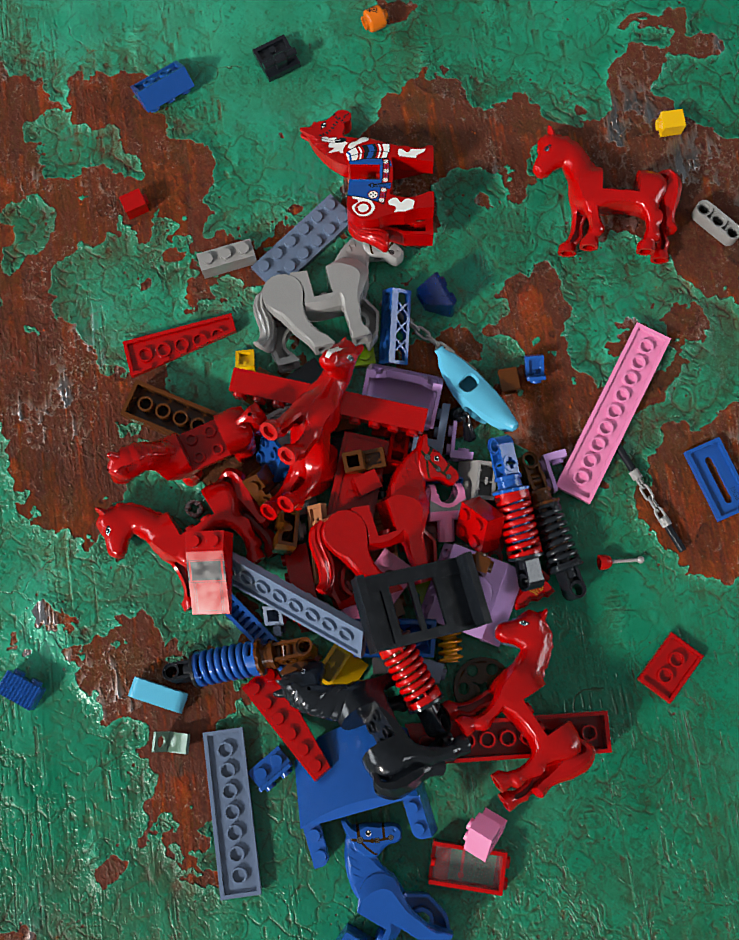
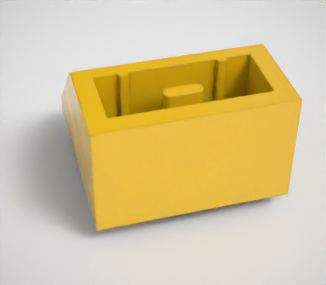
(342, 667)

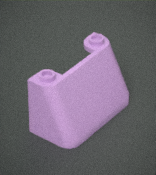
(404, 387)

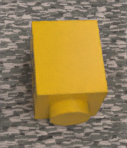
(670, 123)

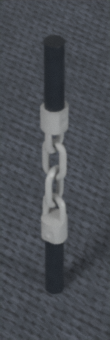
(664, 521)

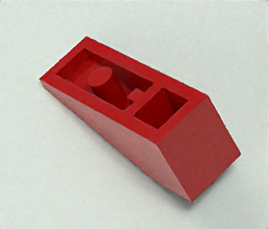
(396, 451)

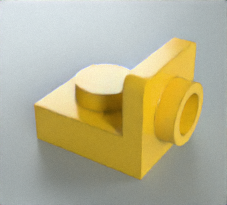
(245, 359)

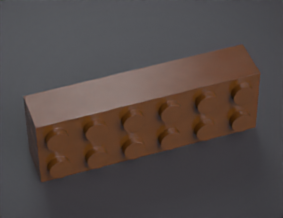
(163, 410)

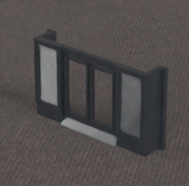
(456, 589)

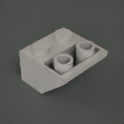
(478, 479)

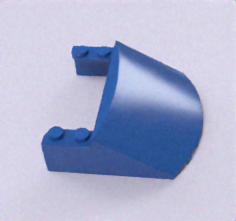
(349, 790)

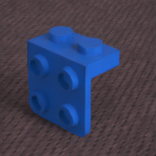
(268, 455)

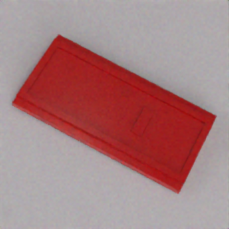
(343, 492)

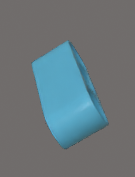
(158, 694)

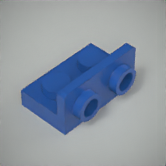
(270, 769)

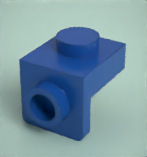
(534, 368)

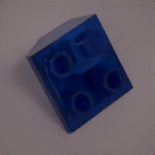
(436, 297)

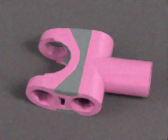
(445, 511)

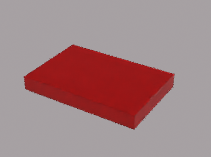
(670, 667)

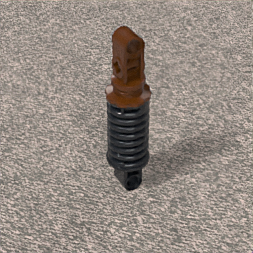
(551, 530)

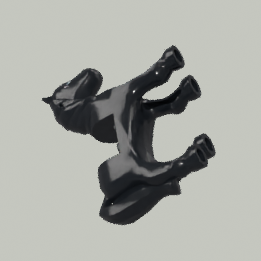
(396, 760)

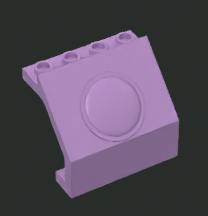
(499, 589)

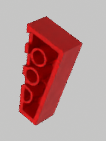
(300, 572)

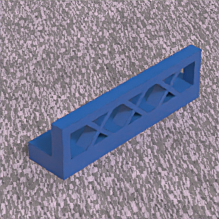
(390, 326)

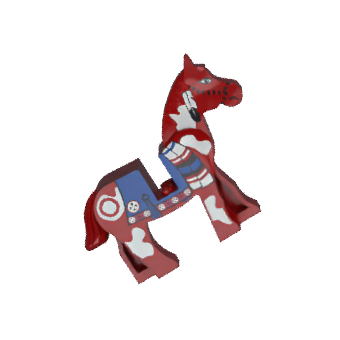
(370, 168)

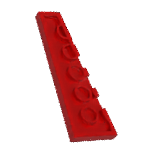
(166, 346)
(287, 723)

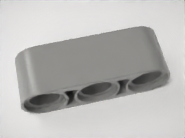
(720, 231)

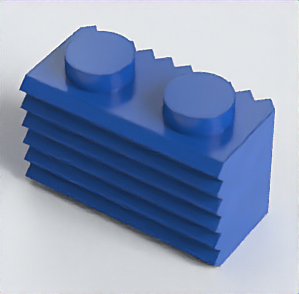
(21, 689)

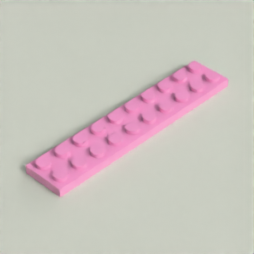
(612, 413)

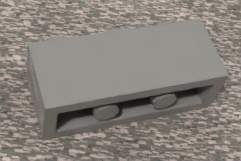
(226, 258)

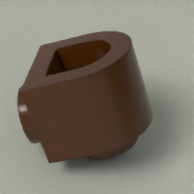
(482, 563)

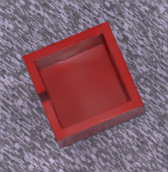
(480, 524)

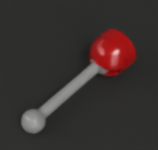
(605, 562)

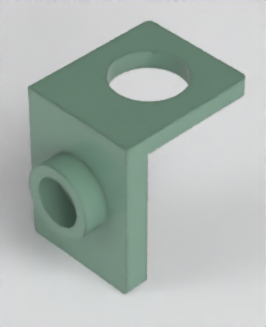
(172, 742)

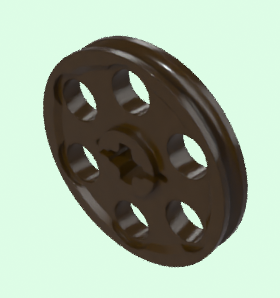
(481, 677)

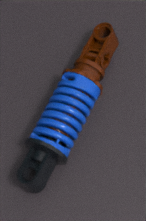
(238, 661)

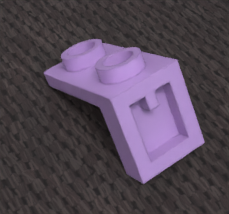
(461, 454)
(555, 458)

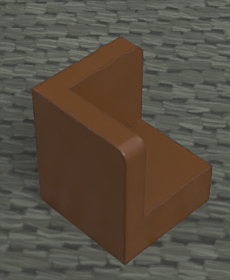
(508, 381)

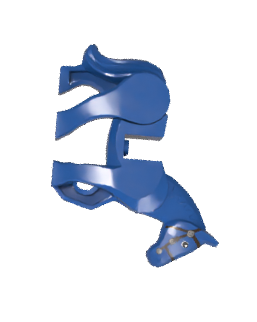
(380, 892)

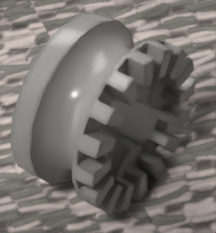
(199, 511)

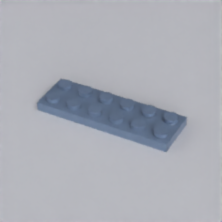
(304, 241)

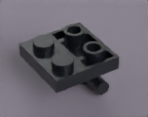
(276, 58)

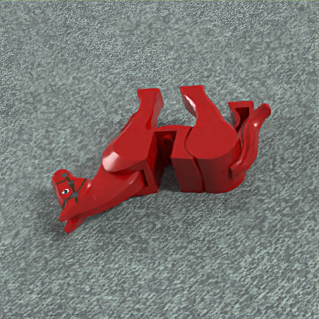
(351, 534)

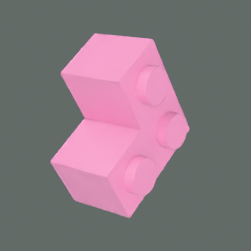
(483, 833)

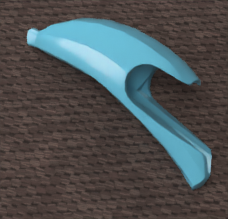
(474, 392)

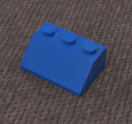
(163, 86)

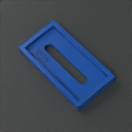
(717, 453)

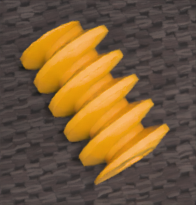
(450, 648)

